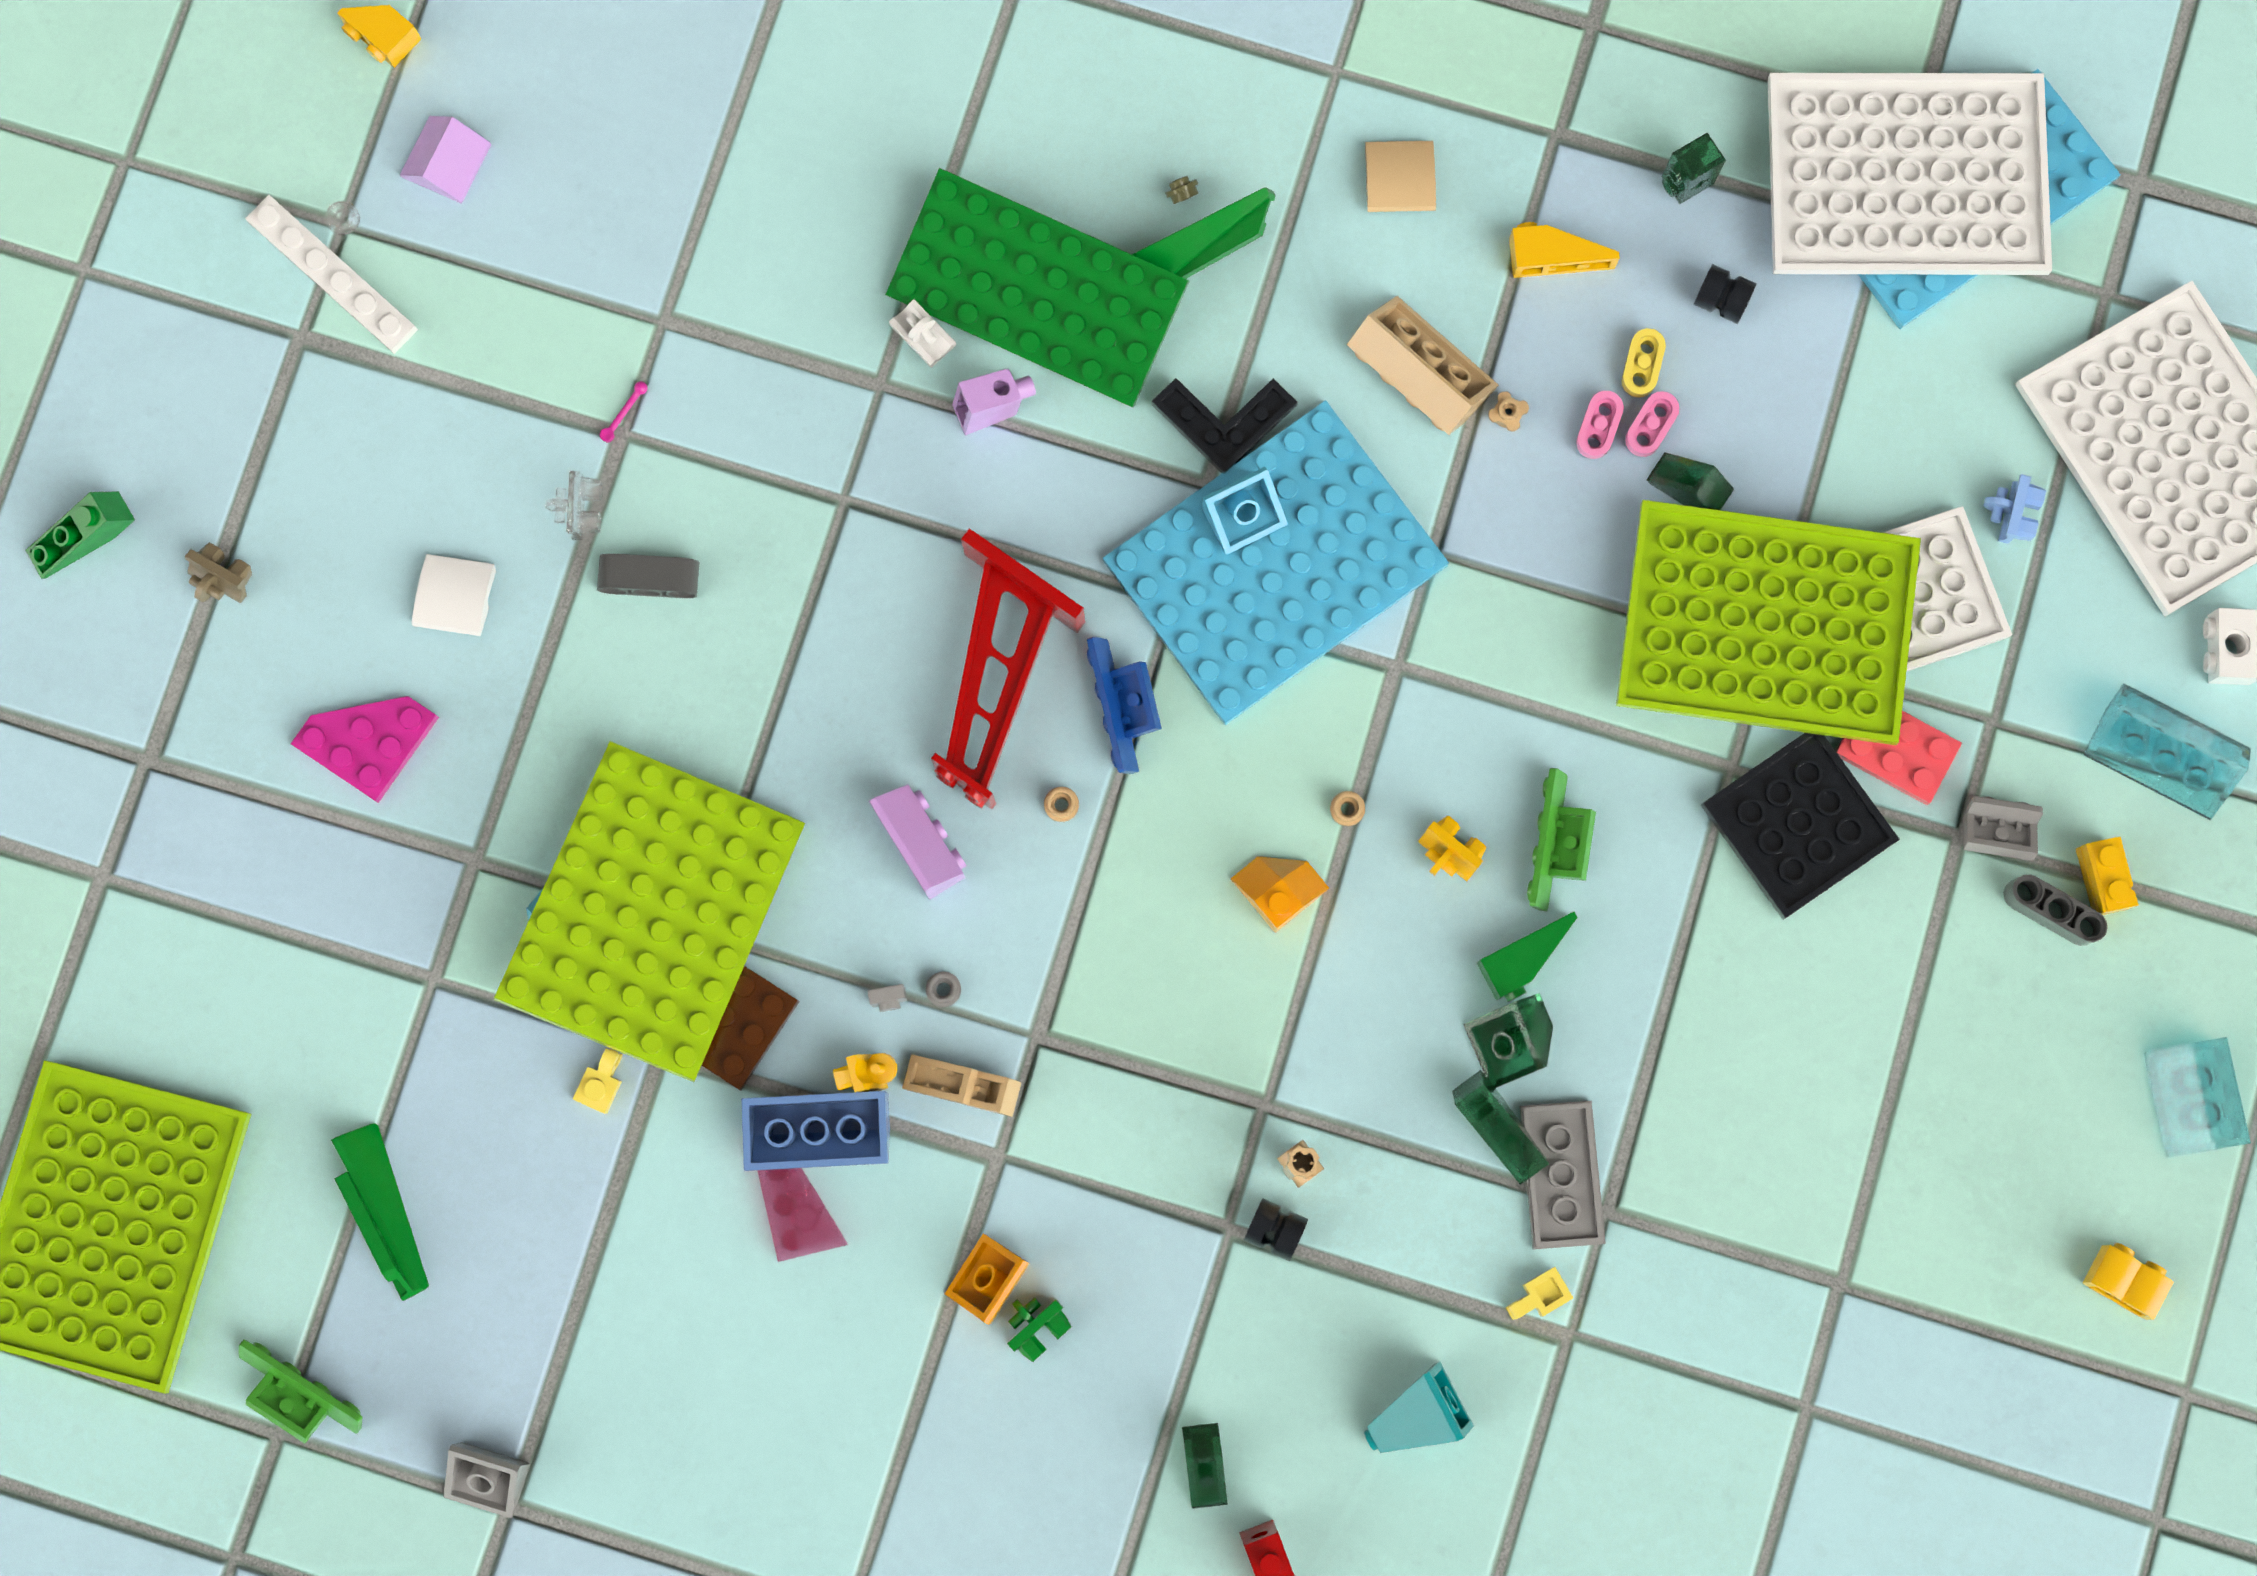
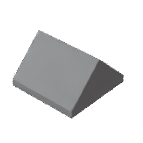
(484, 1479)

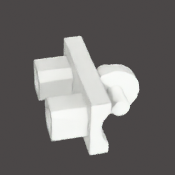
(922, 333)

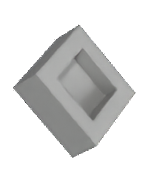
(888, 997)

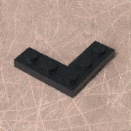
(1218, 442)

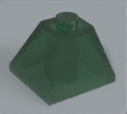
(1512, 1040)

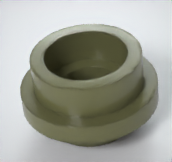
(1182, 189)

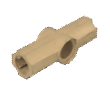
(1300, 1163)

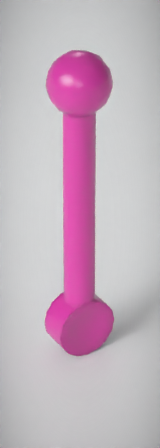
(607, 434)

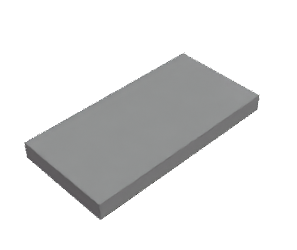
(1565, 1193)

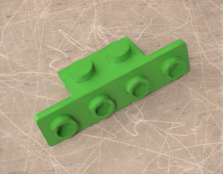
(1562, 843)
(291, 1399)

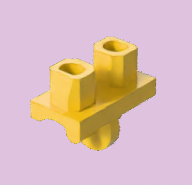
(1449, 852)
(866, 1072)

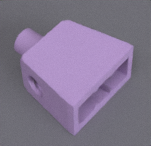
(990, 399)

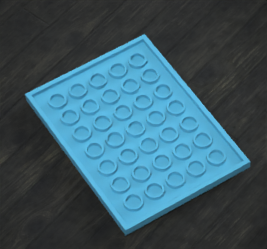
(1292, 596)

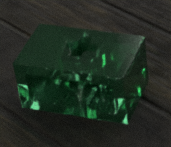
(1692, 168)

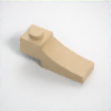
(962, 1085)

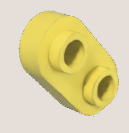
(1642, 364)

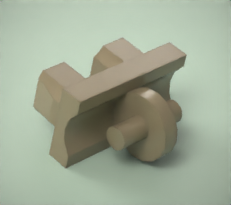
(214, 579)

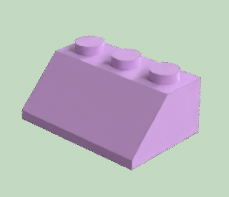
(919, 839)

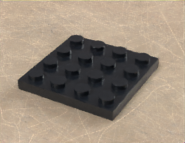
(1799, 822)

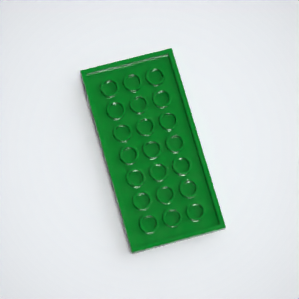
(1037, 287)

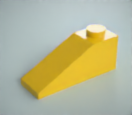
(1552, 251)

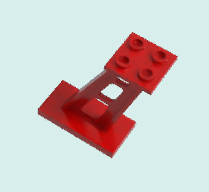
(1043, 602)

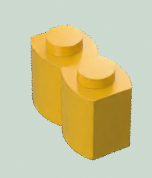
(2128, 1281)

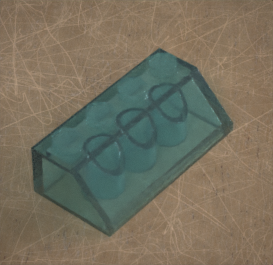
(2168, 752)

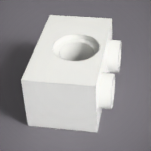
(2218, 662)

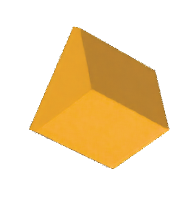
(986, 1279)

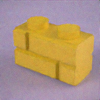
(2107, 876)

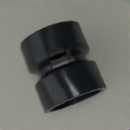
(1725, 293)
(1276, 1229)

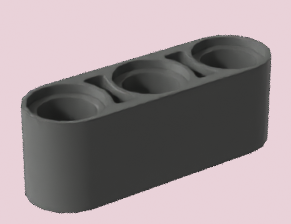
(648, 576)
(2072, 910)

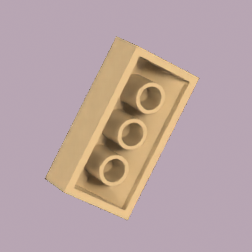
(1421, 365)

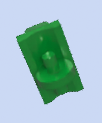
(1051, 1317)

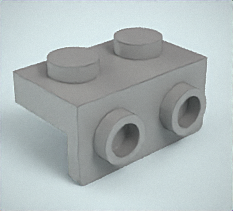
(2001, 828)

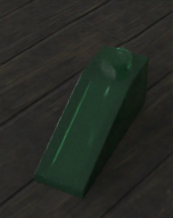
(1499, 1127)

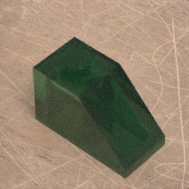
(1690, 482)
(1204, 1465)

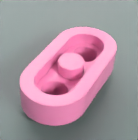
(1651, 425)
(1600, 426)

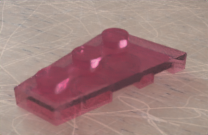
(797, 1215)

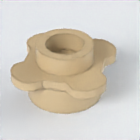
(1505, 420)

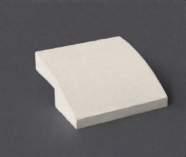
(453, 595)

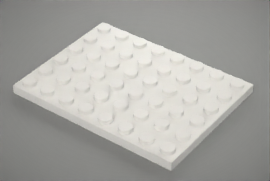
(1909, 173)
(2161, 442)

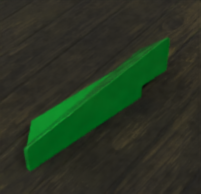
(1212, 236)
(379, 1209)

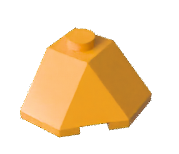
(1279, 888)

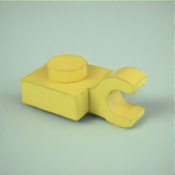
(598, 1086)
(1544, 1293)

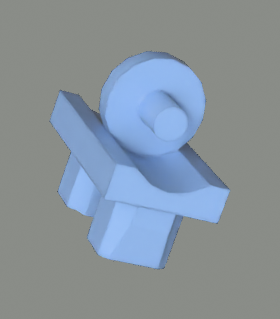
(2014, 524)

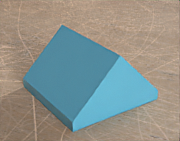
(1244, 511)

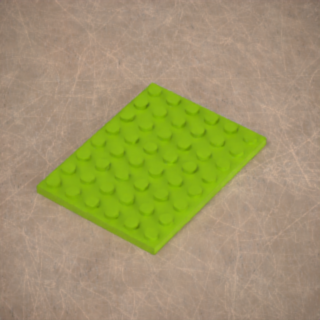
(1769, 622)
(650, 912)
(111, 1223)

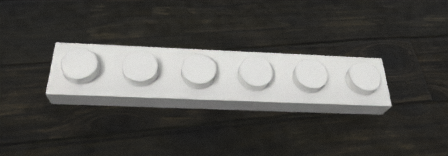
(331, 274)

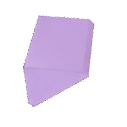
(446, 157)

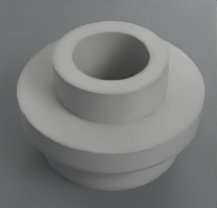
(937, 979)

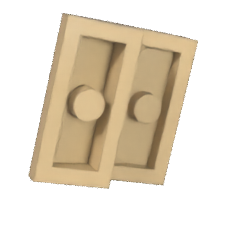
(1400, 176)

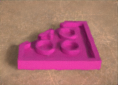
(367, 741)

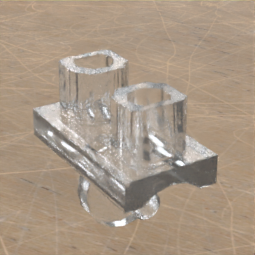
(579, 491)

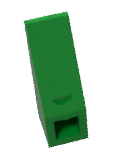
(80, 531)

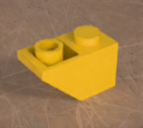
(382, 29)

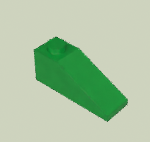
(1519, 962)

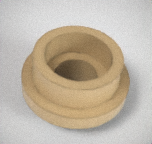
(1061, 793)
(1351, 798)

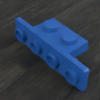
(1126, 703)

